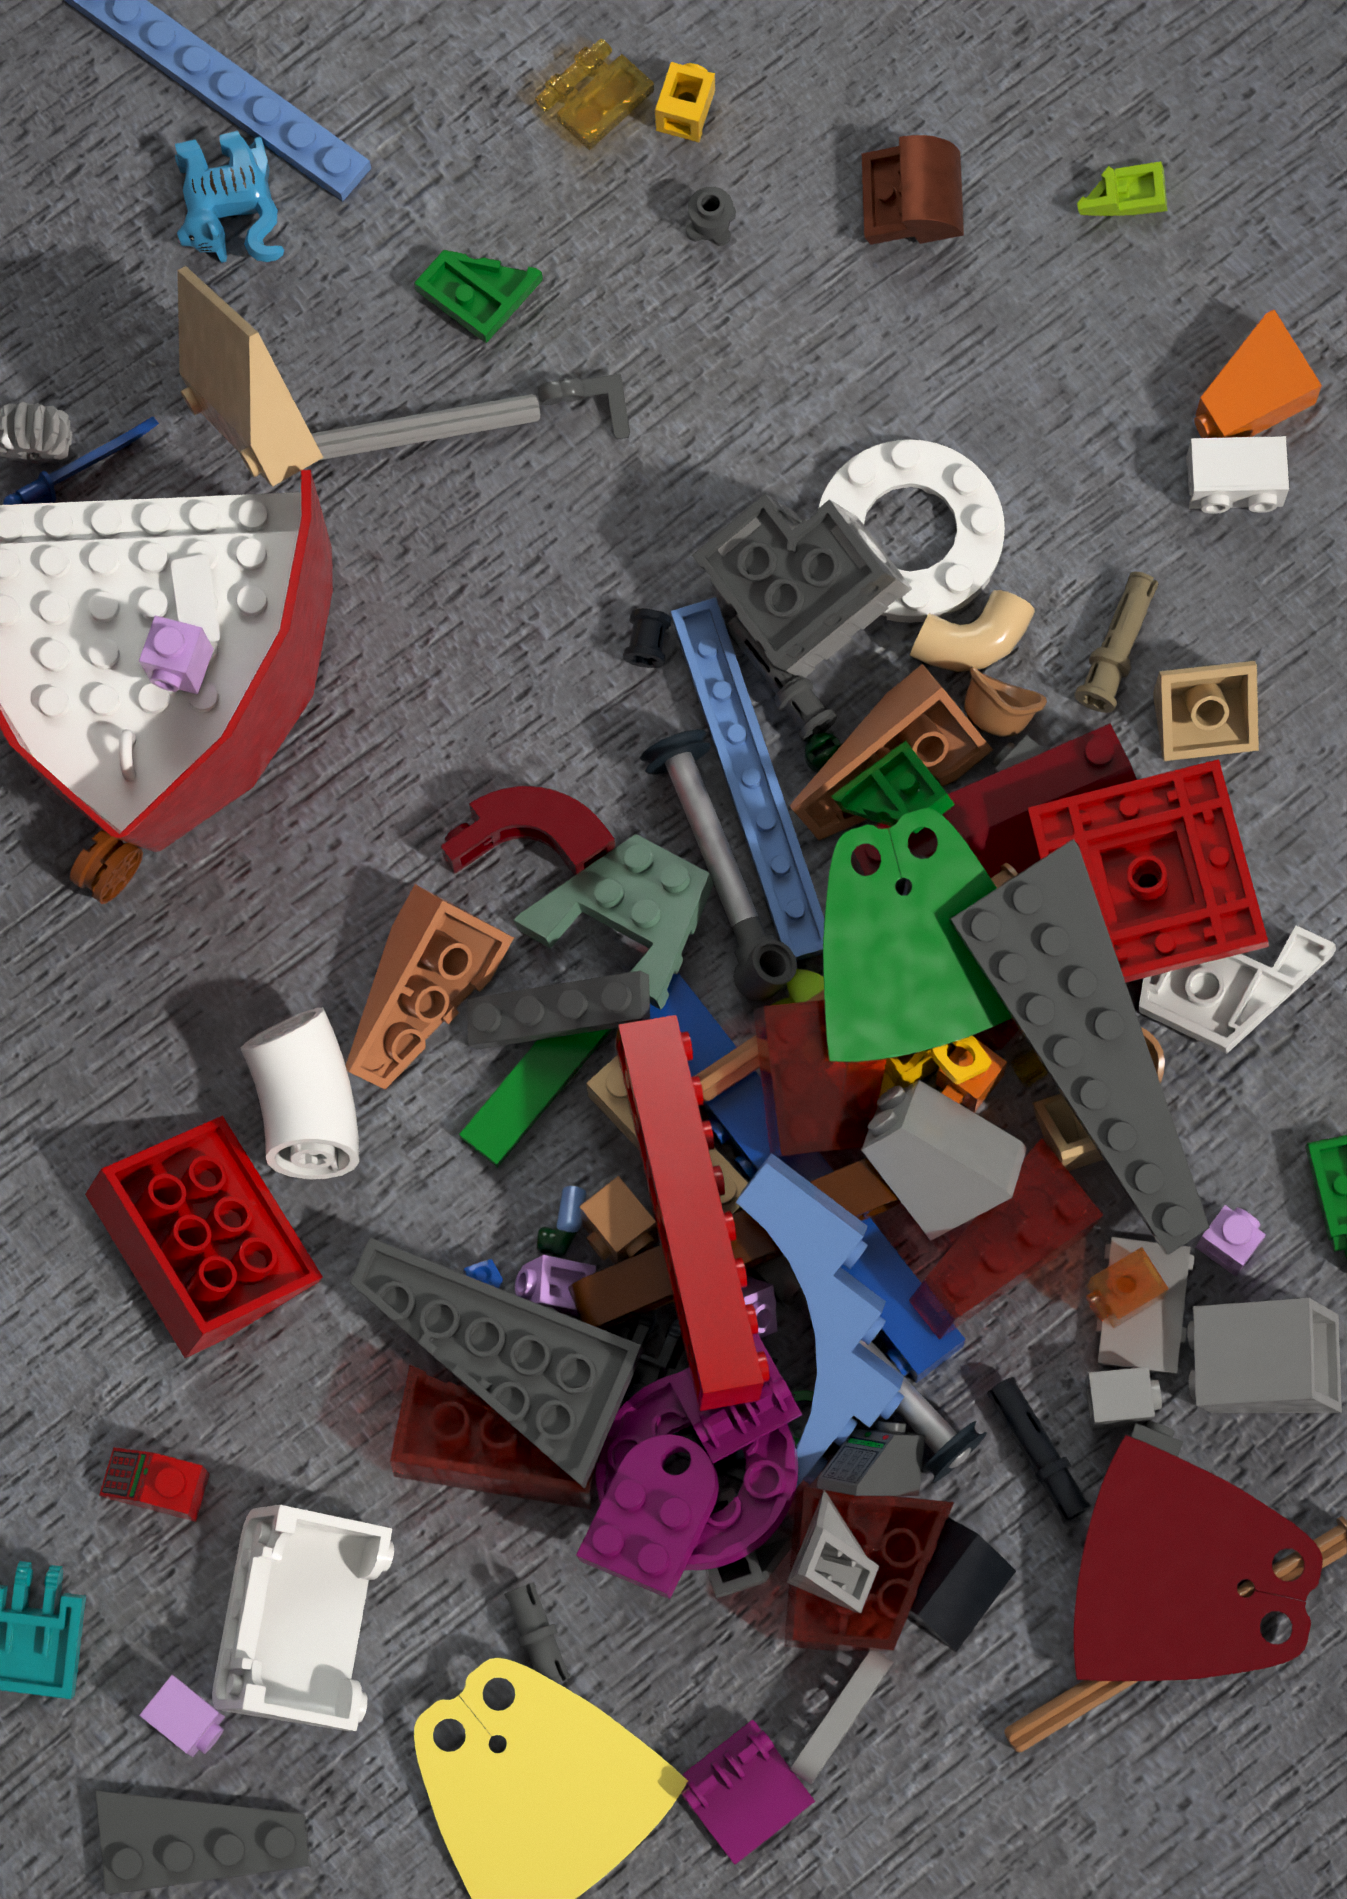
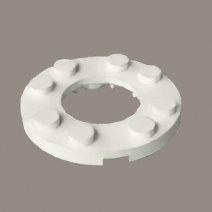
(965, 491)

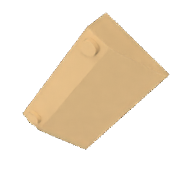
(238, 385)

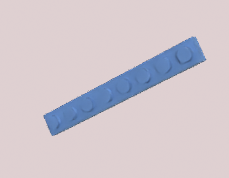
(230, 91)
(750, 777)

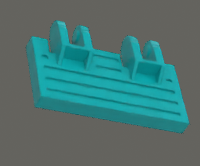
(40, 1644)

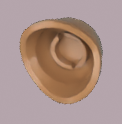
(1000, 706)

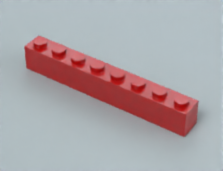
(689, 1213)

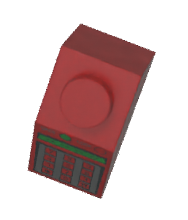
(155, 1482)

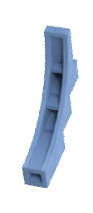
(816, 1241)

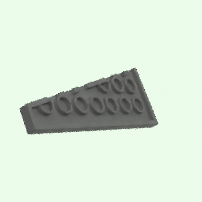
(1064, 988)

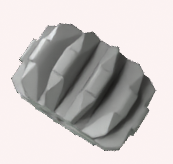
(34, 433)

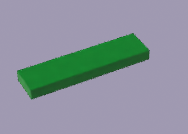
(528, 1093)

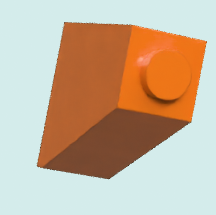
(1258, 385)

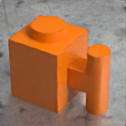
(975, 1090)

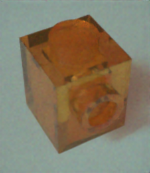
(1126, 1288)

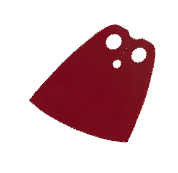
(1166, 1572)

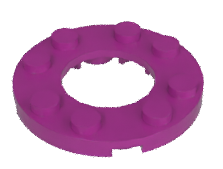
(766, 1488)

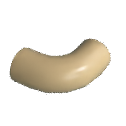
(977, 643)

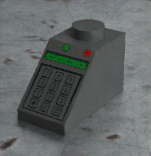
(876, 1462)

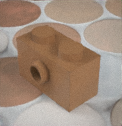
(618, 1223)

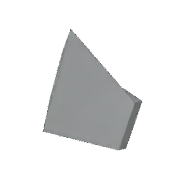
(833, 1561)

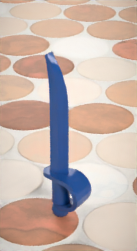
(43, 489)

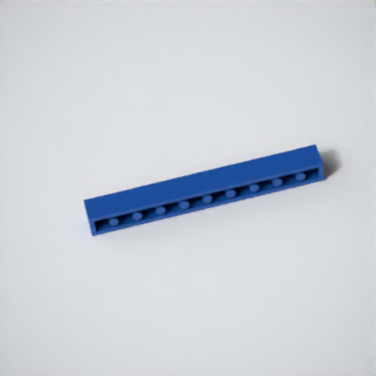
(741, 1120)

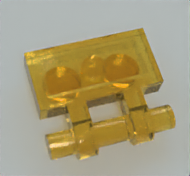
(604, 101)

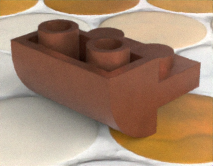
(913, 191)

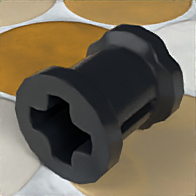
(647, 638)

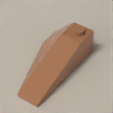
(910, 712)
(425, 973)

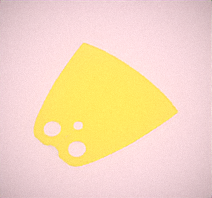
(551, 1806)

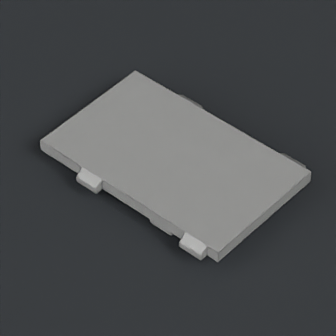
(1156, 1333)

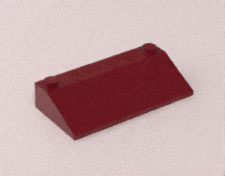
(995, 812)

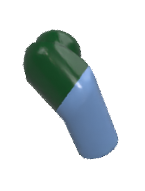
(568, 1223)

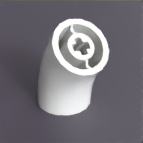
(304, 1097)

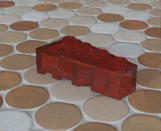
(1007, 1243)
(464, 1443)

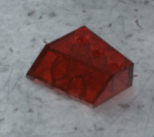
(893, 1534)

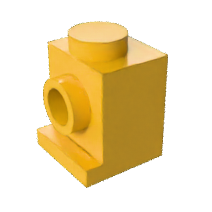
(674, 111)

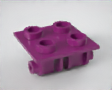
(736, 1426)
(744, 1792)

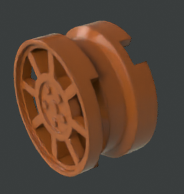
(106, 866)

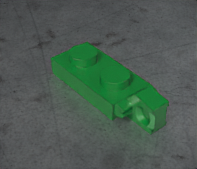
(1329, 1173)

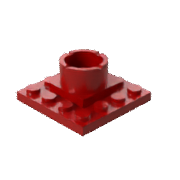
(1170, 835)

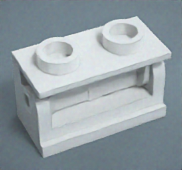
(1237, 473)

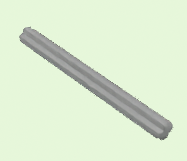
(427, 426)

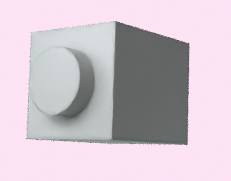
(1122, 1397)

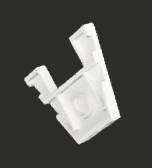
(1234, 994)

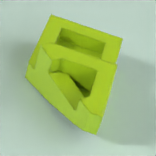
(1127, 192)

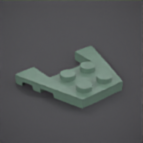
(636, 892)

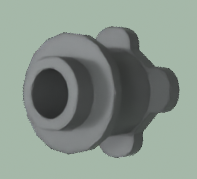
(710, 225)

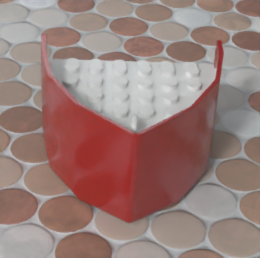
(72, 631)

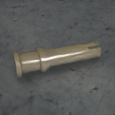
(1111, 660)

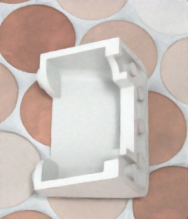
(298, 1617)

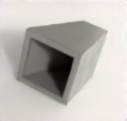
(941, 1157)
(1266, 1357)

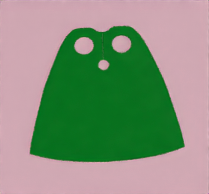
(894, 961)

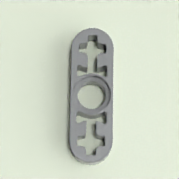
(841, 1716)

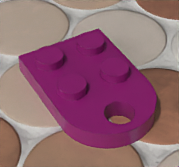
(652, 1517)

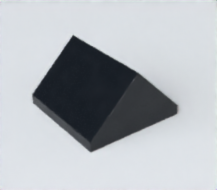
(959, 1584)

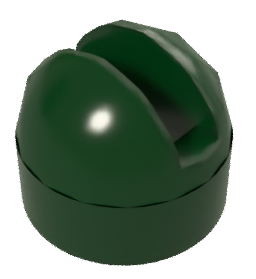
(817, 742)

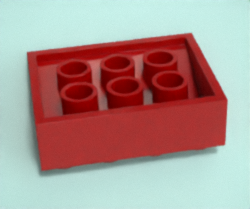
(202, 1234)

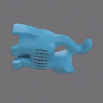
(225, 192)

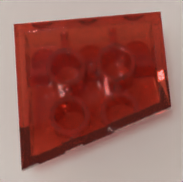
(807, 1098)

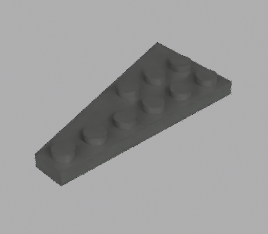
(527, 1362)

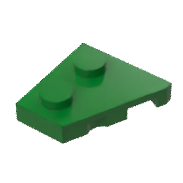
(476, 291)
(892, 788)

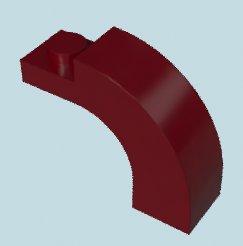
(534, 815)

